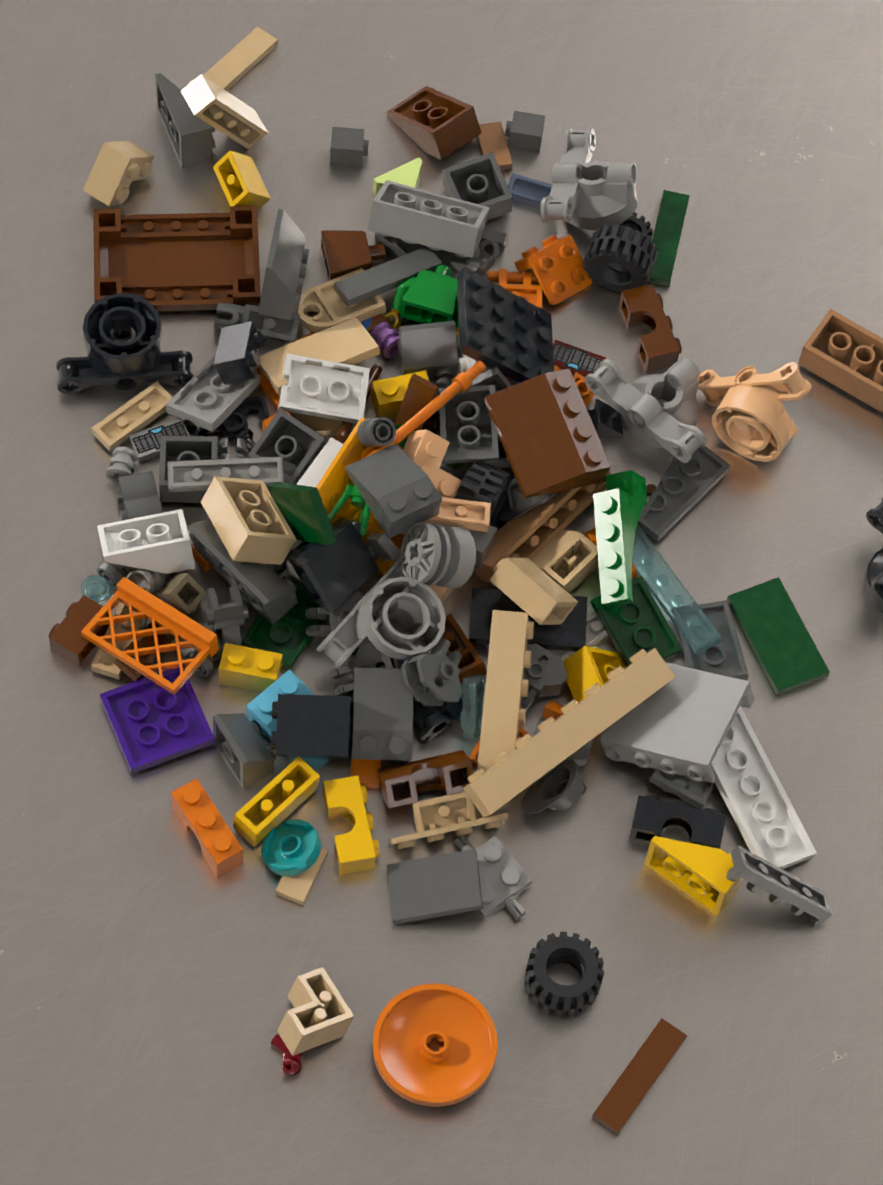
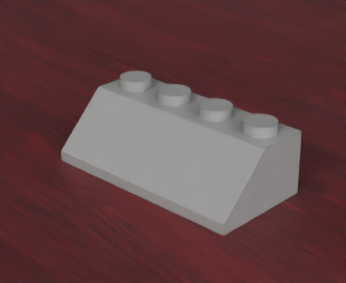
(428, 219)

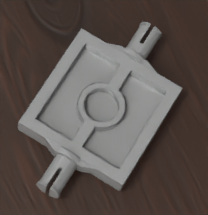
(500, 877)

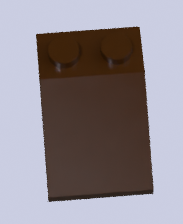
(436, 121)

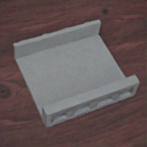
(679, 724)

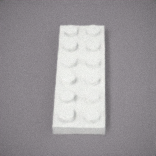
(758, 798)

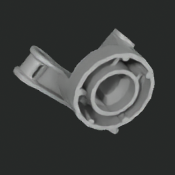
(588, 191)
(642, 414)
(403, 599)

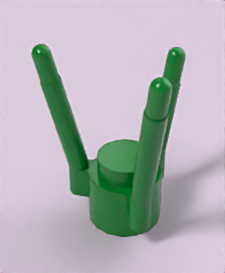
(357, 501)

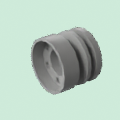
(438, 554)

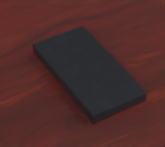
(563, 637)

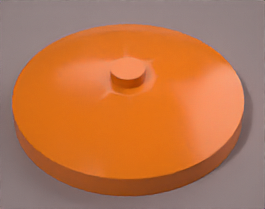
(434, 1045)

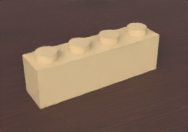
(224, 111)

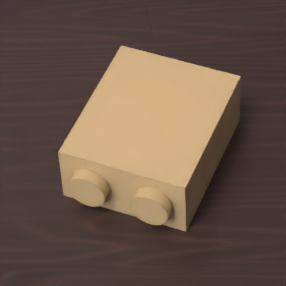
(533, 590)

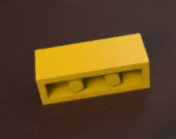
(276, 801)

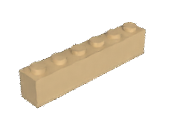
(505, 684)

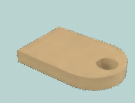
(332, 308)

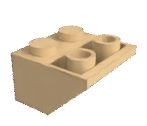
(568, 559)

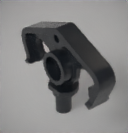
(236, 425)

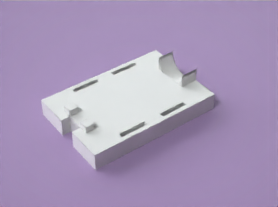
(323, 389)

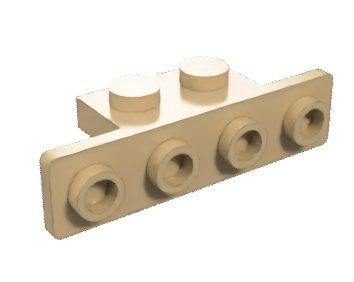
(445, 814)

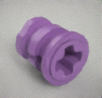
(386, 339)

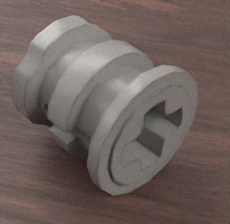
(121, 464)

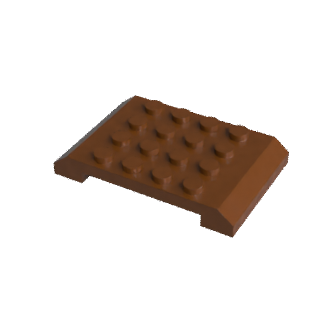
(178, 258)

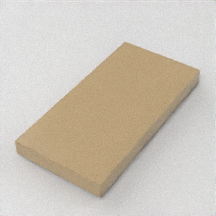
(341, 343)

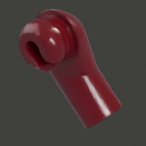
(291, 1064)

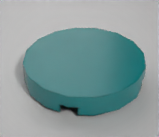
(291, 848)

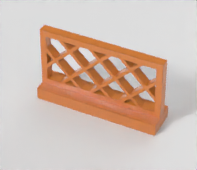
(168, 620)

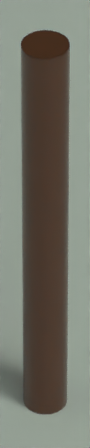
(346, 427)

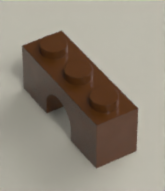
(645, 308)
(443, 772)

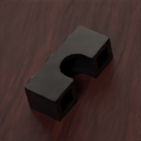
(655, 815)

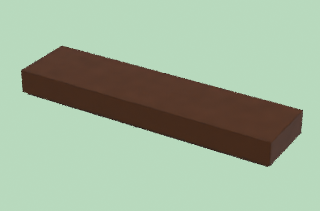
(639, 1076)

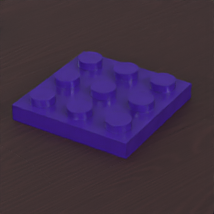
(155, 723)

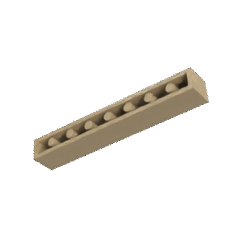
(569, 732)

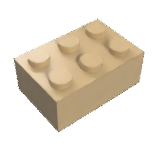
(248, 520)

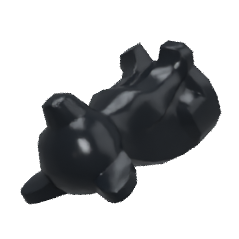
(429, 720)

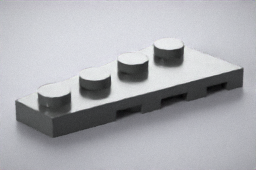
(680, 490)

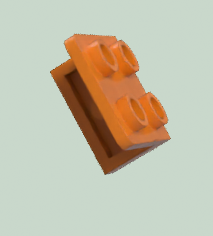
(556, 267)

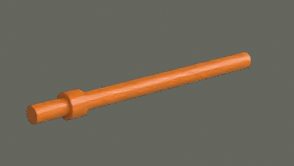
(460, 384)

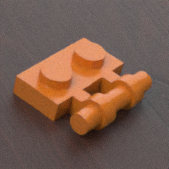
(530, 292)

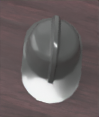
(518, 504)
(556, 790)

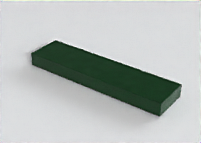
(667, 235)

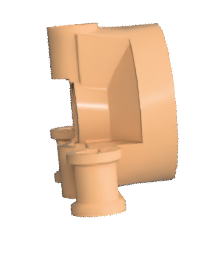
(751, 408)

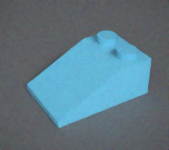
(260, 710)

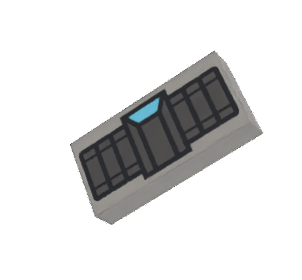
(147, 442)

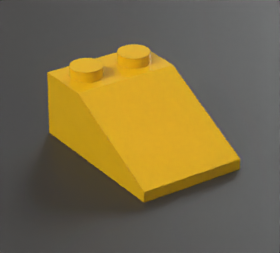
(694, 870)

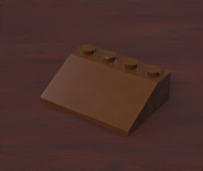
(548, 434)

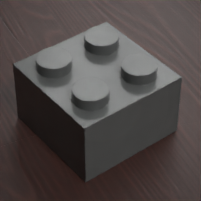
(479, 183)
(184, 449)

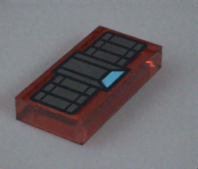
(575, 359)

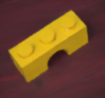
(345, 800)

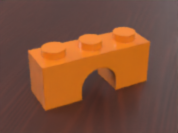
(215, 837)

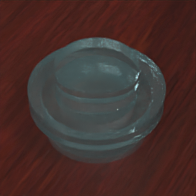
(95, 588)

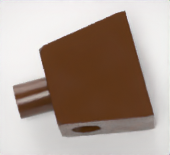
(348, 251)

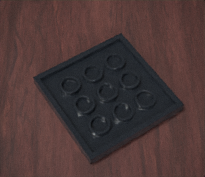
(503, 329)

